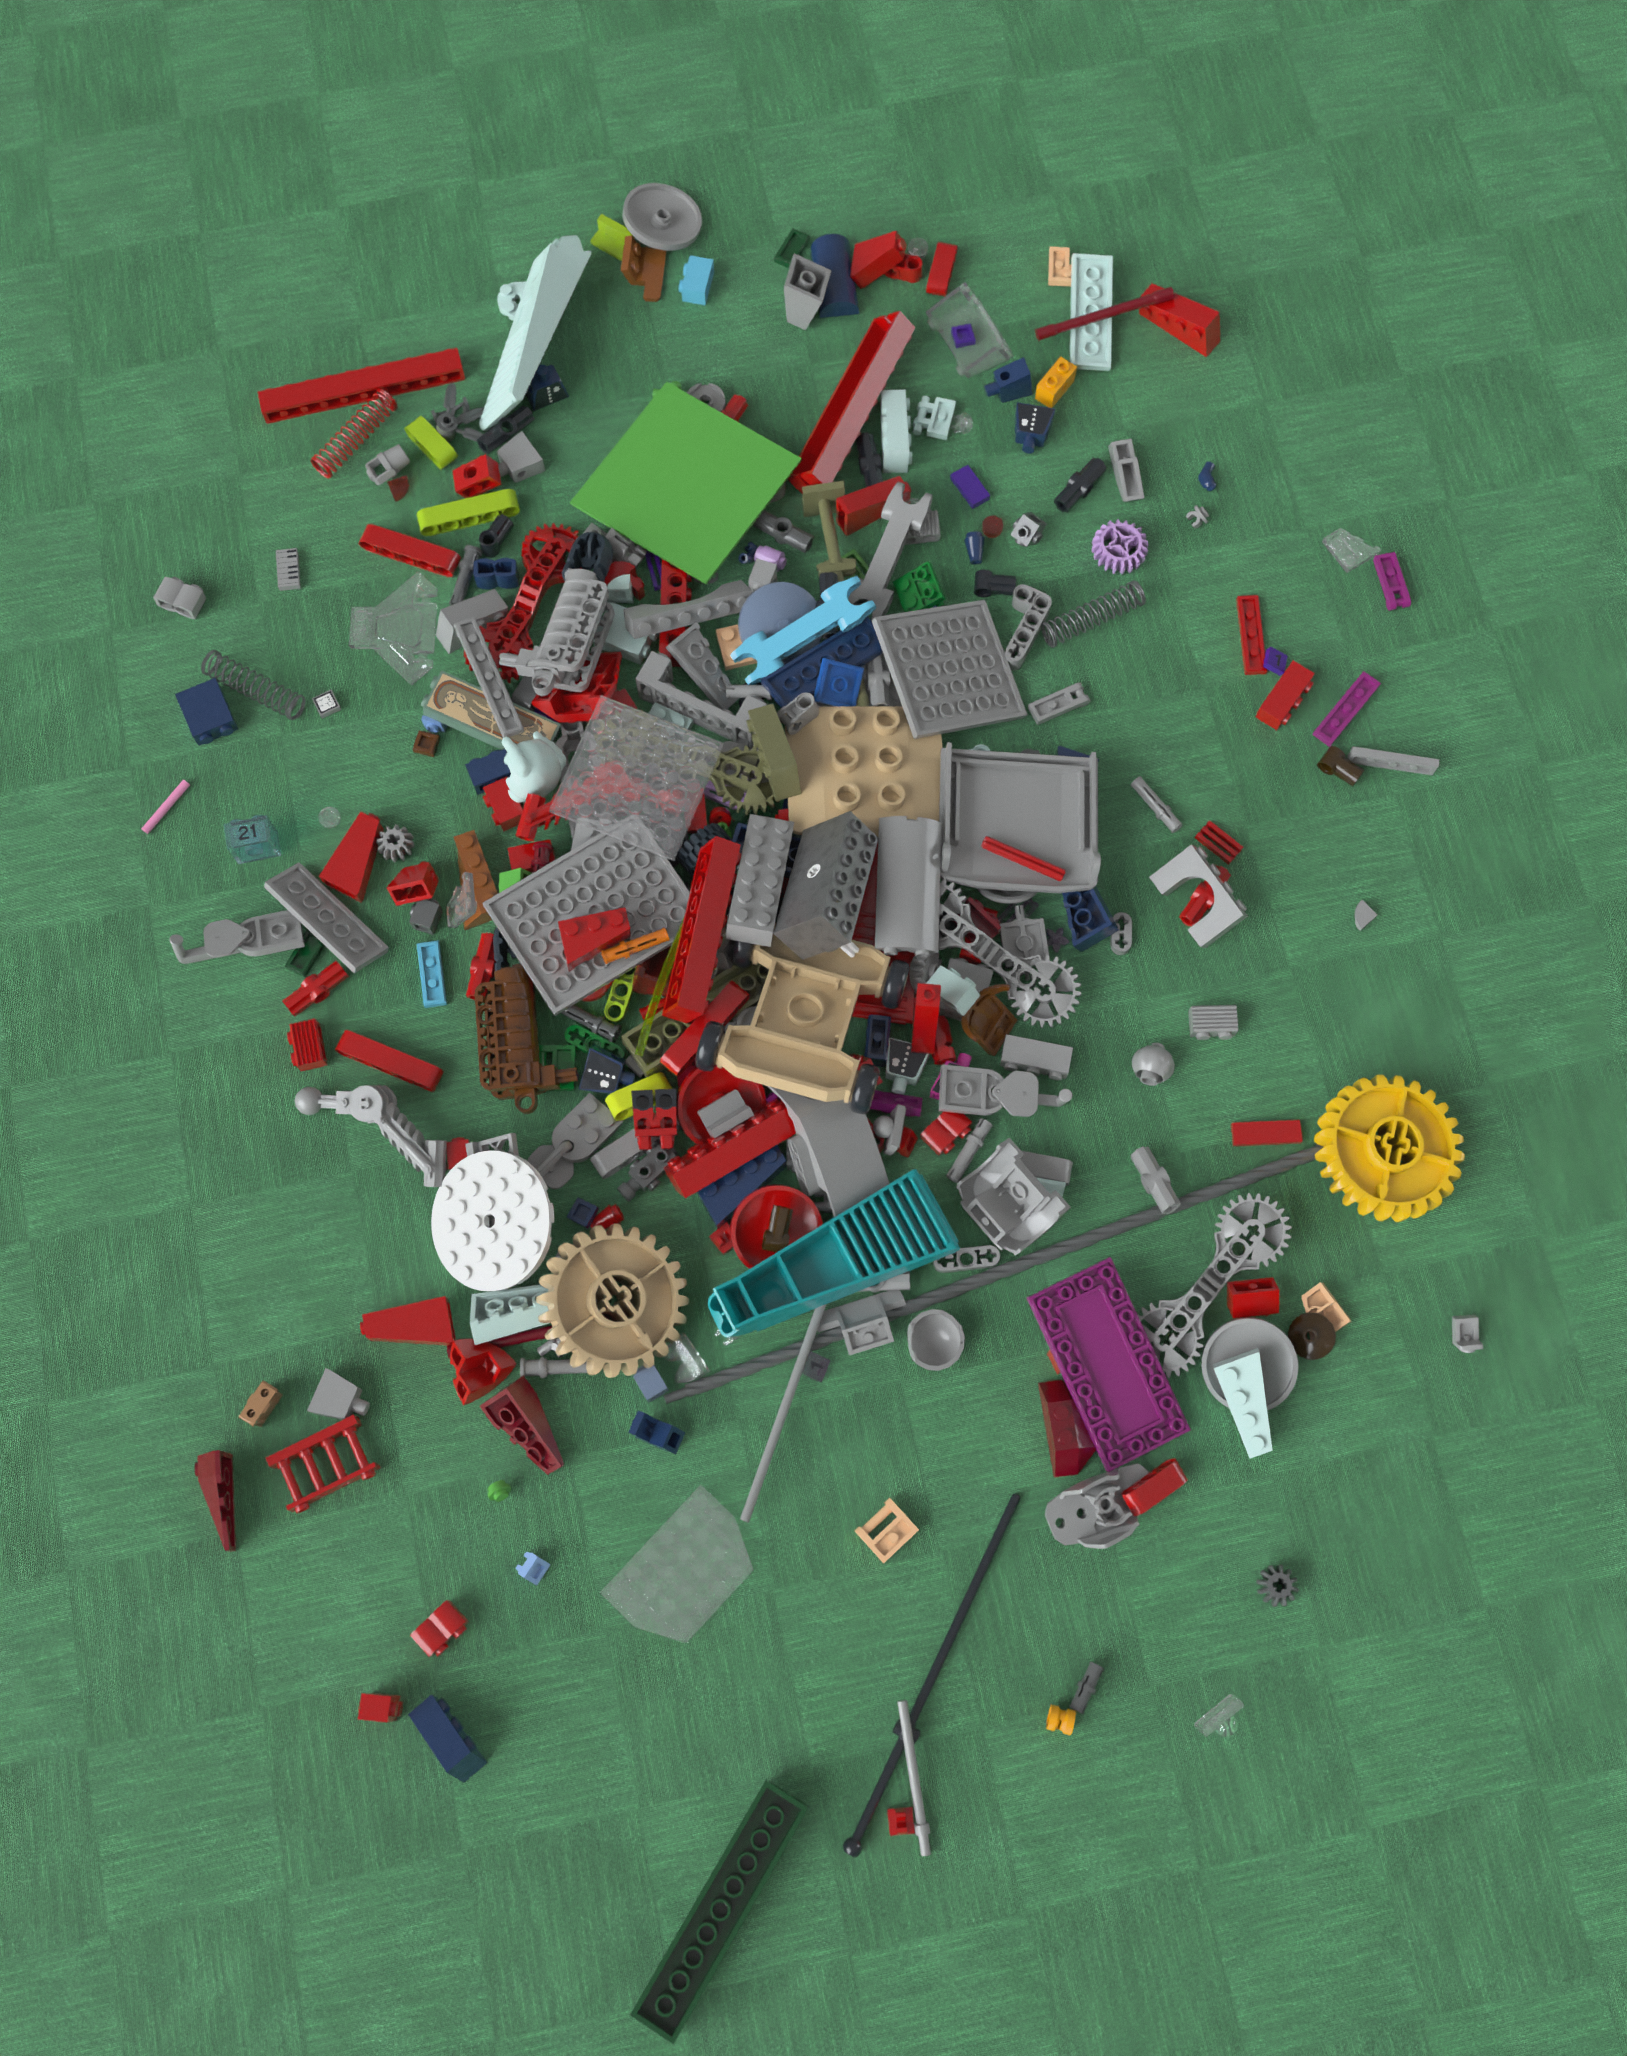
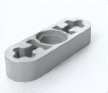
(972, 1251)

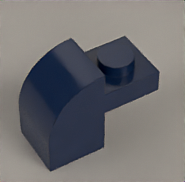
(656, 1432)

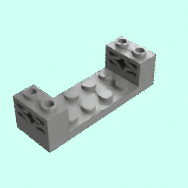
(655, 686)

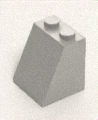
(804, 290)

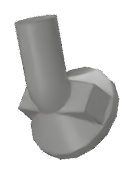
(548, 1346)

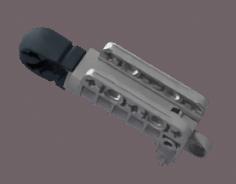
(573, 622)

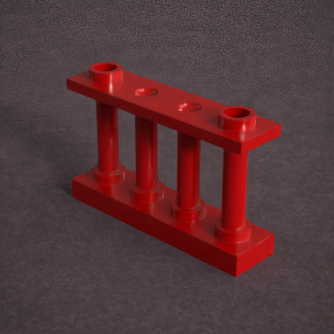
(304, 1450)

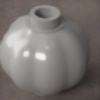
(1153, 1064)

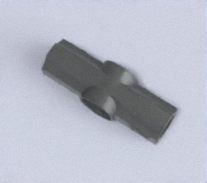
(792, 536)

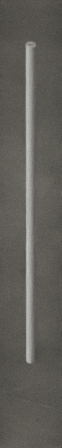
(782, 1414)

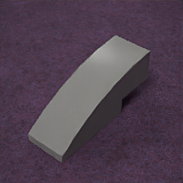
(1126, 470)

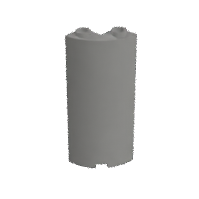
(908, 886)

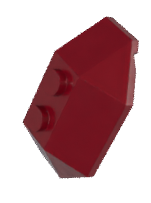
(1066, 1433)

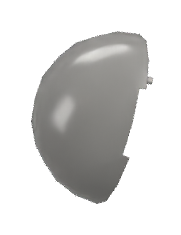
(935, 1339)

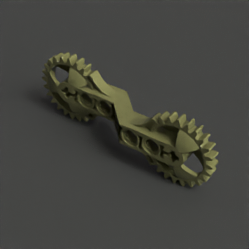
(734, 788)

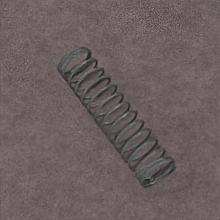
(1053, 644)
(218, 660)

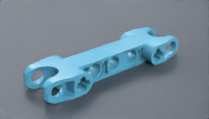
(834, 612)

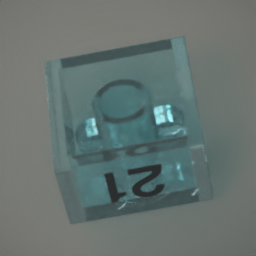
(252, 839)

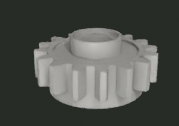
(923, 968)

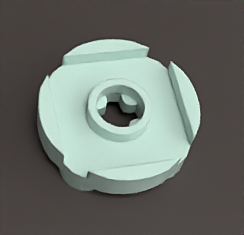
(506, 298)

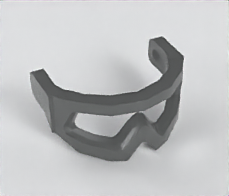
(464, 405)

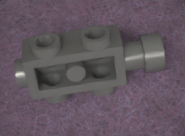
(655, 1168)

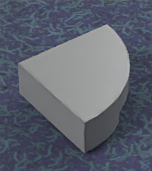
(1363, 915)

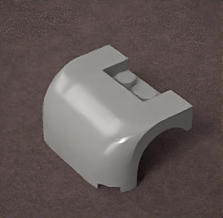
(1010, 1200)

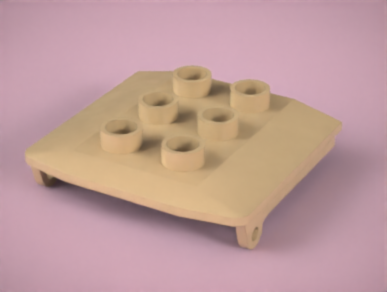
(864, 765)

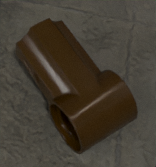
(1335, 763)
(777, 1234)

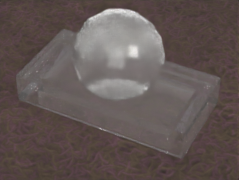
(1221, 1718)

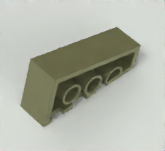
(774, 751)

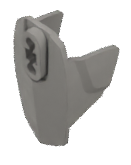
(1105, 1512)

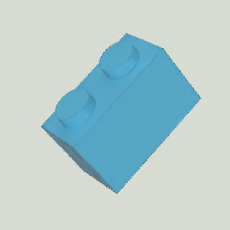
(697, 280)

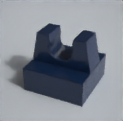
(582, 1213)

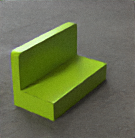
(610, 236)

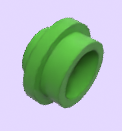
(498, 1491)

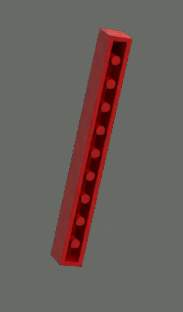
(360, 385)

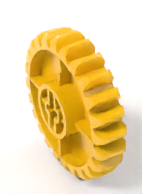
(1414, 1133)

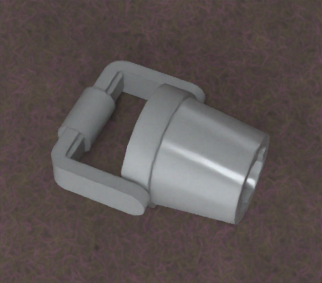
(392, 460)

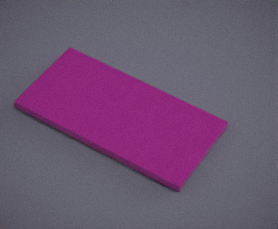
(1108, 1364)

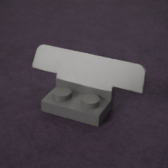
(864, 1320)

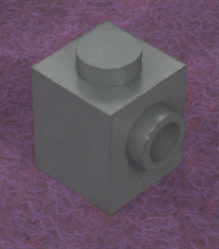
(426, 915)

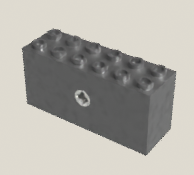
(826, 887)

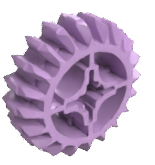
(1122, 540)

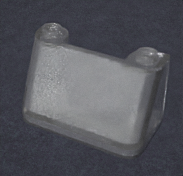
(962, 308)

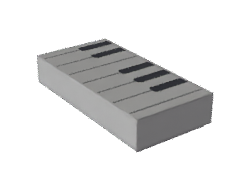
(288, 569)

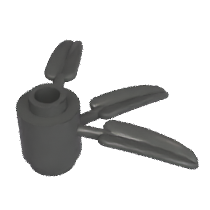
(447, 423)

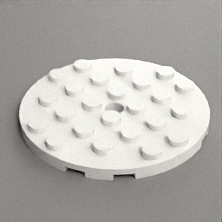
(519, 1240)

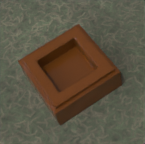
(426, 743)

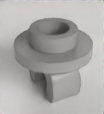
(1201, 515)

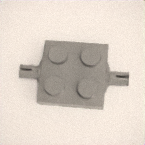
(1024, 938)

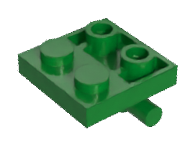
(919, 589)

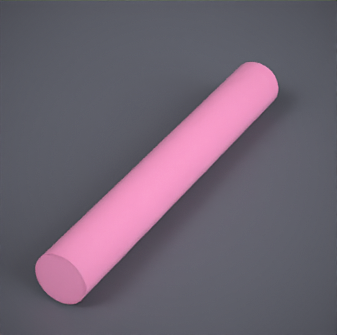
(164, 808)

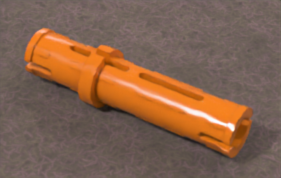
(633, 946)

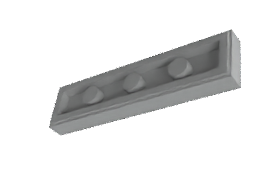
(1393, 760)

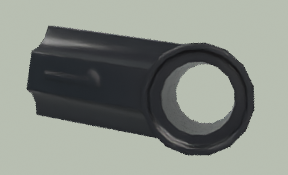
(496, 535)
(987, 584)

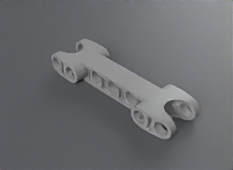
(902, 520)

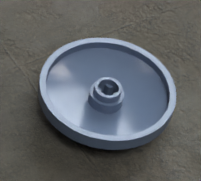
(774, 608)

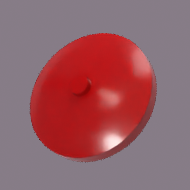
(705, 1087)
(753, 1218)

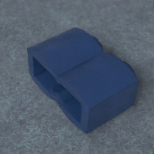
(496, 573)

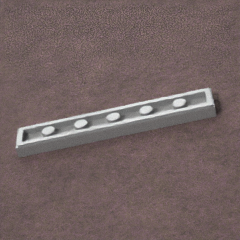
(488, 677)

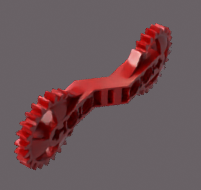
(543, 571)

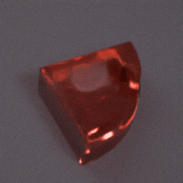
(399, 487)

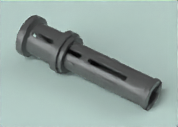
(466, 571)
(598, 1024)

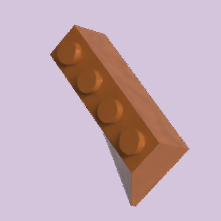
(473, 861)

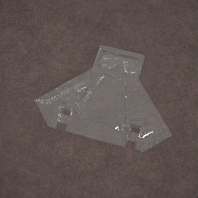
(399, 628)

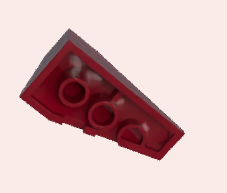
(522, 1417)
(217, 1484)

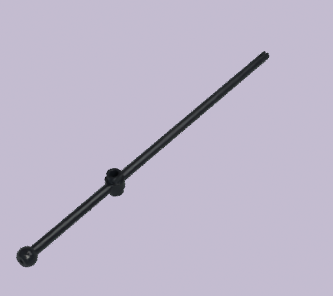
(853, 1844)

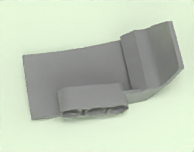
(833, 1150)

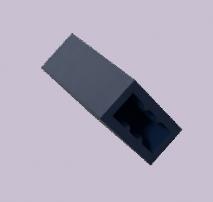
(206, 712)

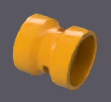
(1060, 1719)

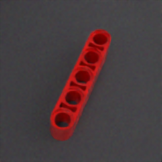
(409, 550)
(720, 1010)
(389, 1060)

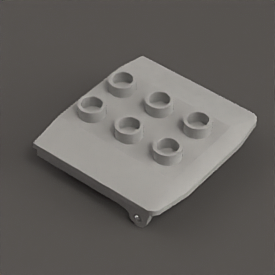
(1026, 802)

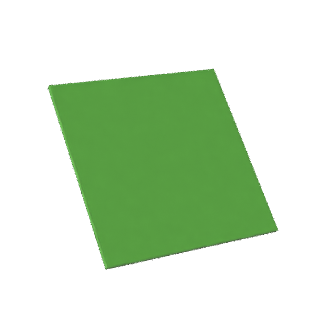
(686, 482)

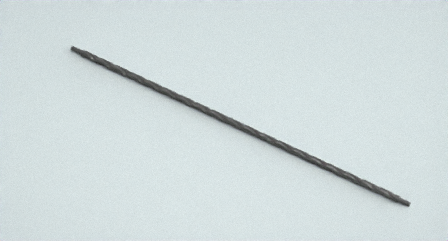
(1004, 1270)

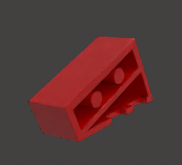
(590, 934)

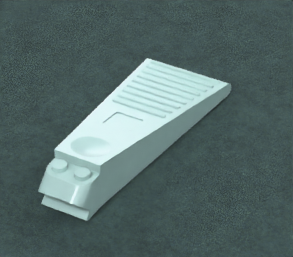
(537, 316)

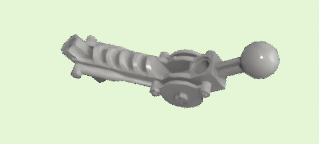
(379, 1106)

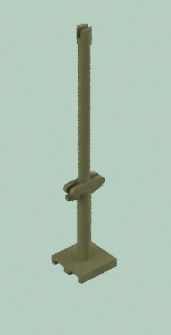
(821, 501)

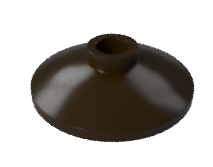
(1324, 1336)

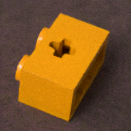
(1055, 382)

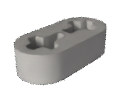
(1126, 934)

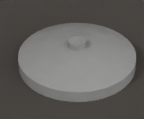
(662, 216)
(1276, 1353)

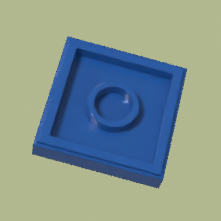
(838, 683)

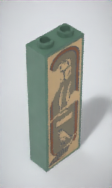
(467, 710)

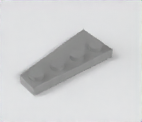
(697, 660)

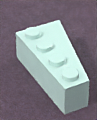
(895, 431)
(505, 1312)
(1245, 1394)

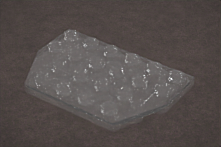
(683, 1570)

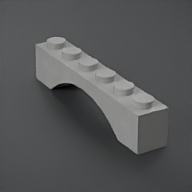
(654, 619)

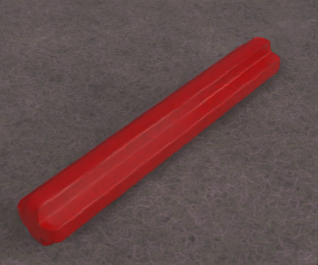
(1023, 858)

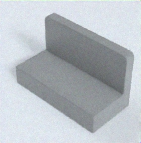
(725, 1113)

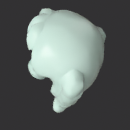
(533, 766)

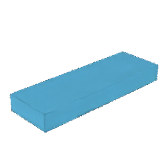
(431, 974)

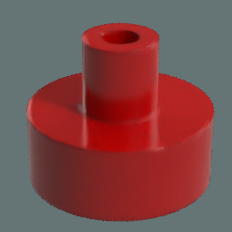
(720, 814)

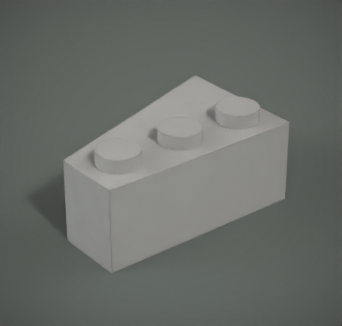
(484, 607)

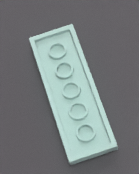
(1089, 293)

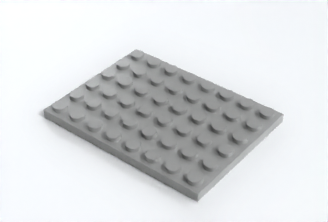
(583, 882)

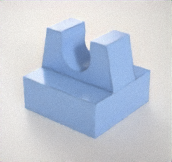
(533, 1568)

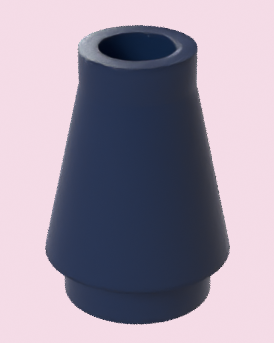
(974, 544)

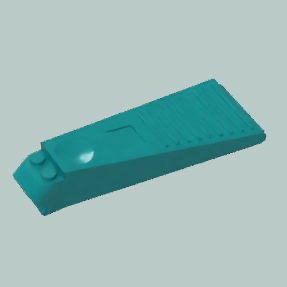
(855, 1250)

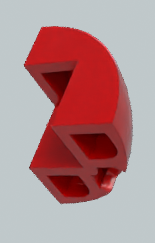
(478, 1368)

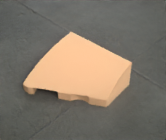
(1321, 1301)

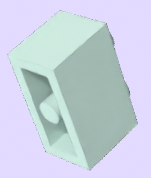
(955, 992)

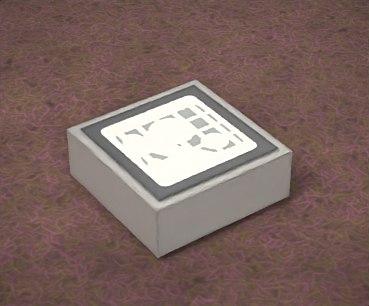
(326, 704)

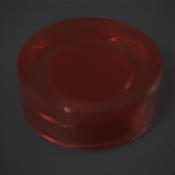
(992, 526)

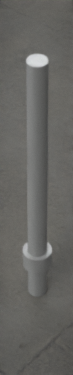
(921, 1826)

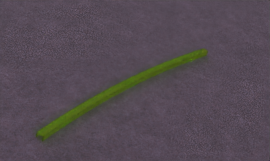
(657, 994)

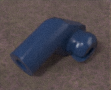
(1205, 477)
(748, 558)

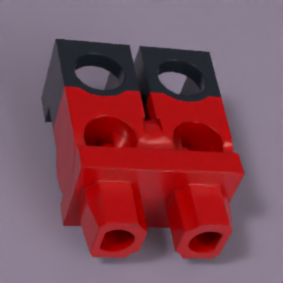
(656, 1124)

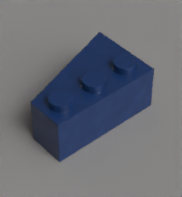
(447, 1739)

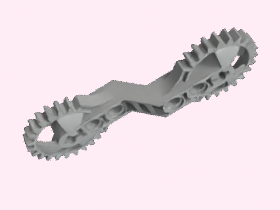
(994, 956)
(1212, 1280)

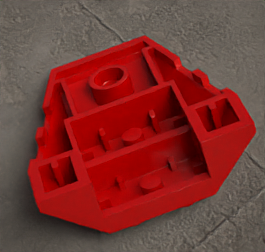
(579, 706)

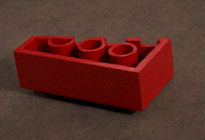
(1186, 320)

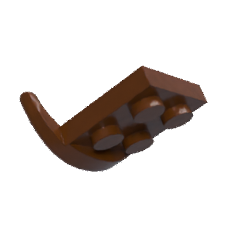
(989, 1019)

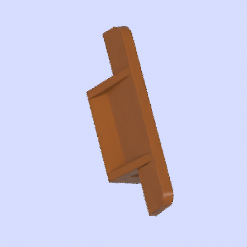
(643, 268)

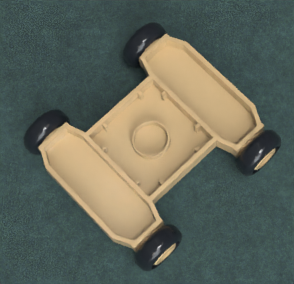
(804, 1022)

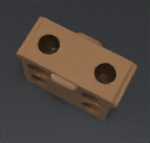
(260, 1404)

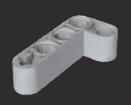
(1026, 631)

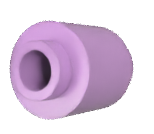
(771, 555)

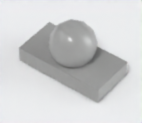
(891, 1128)

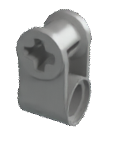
(797, 713)

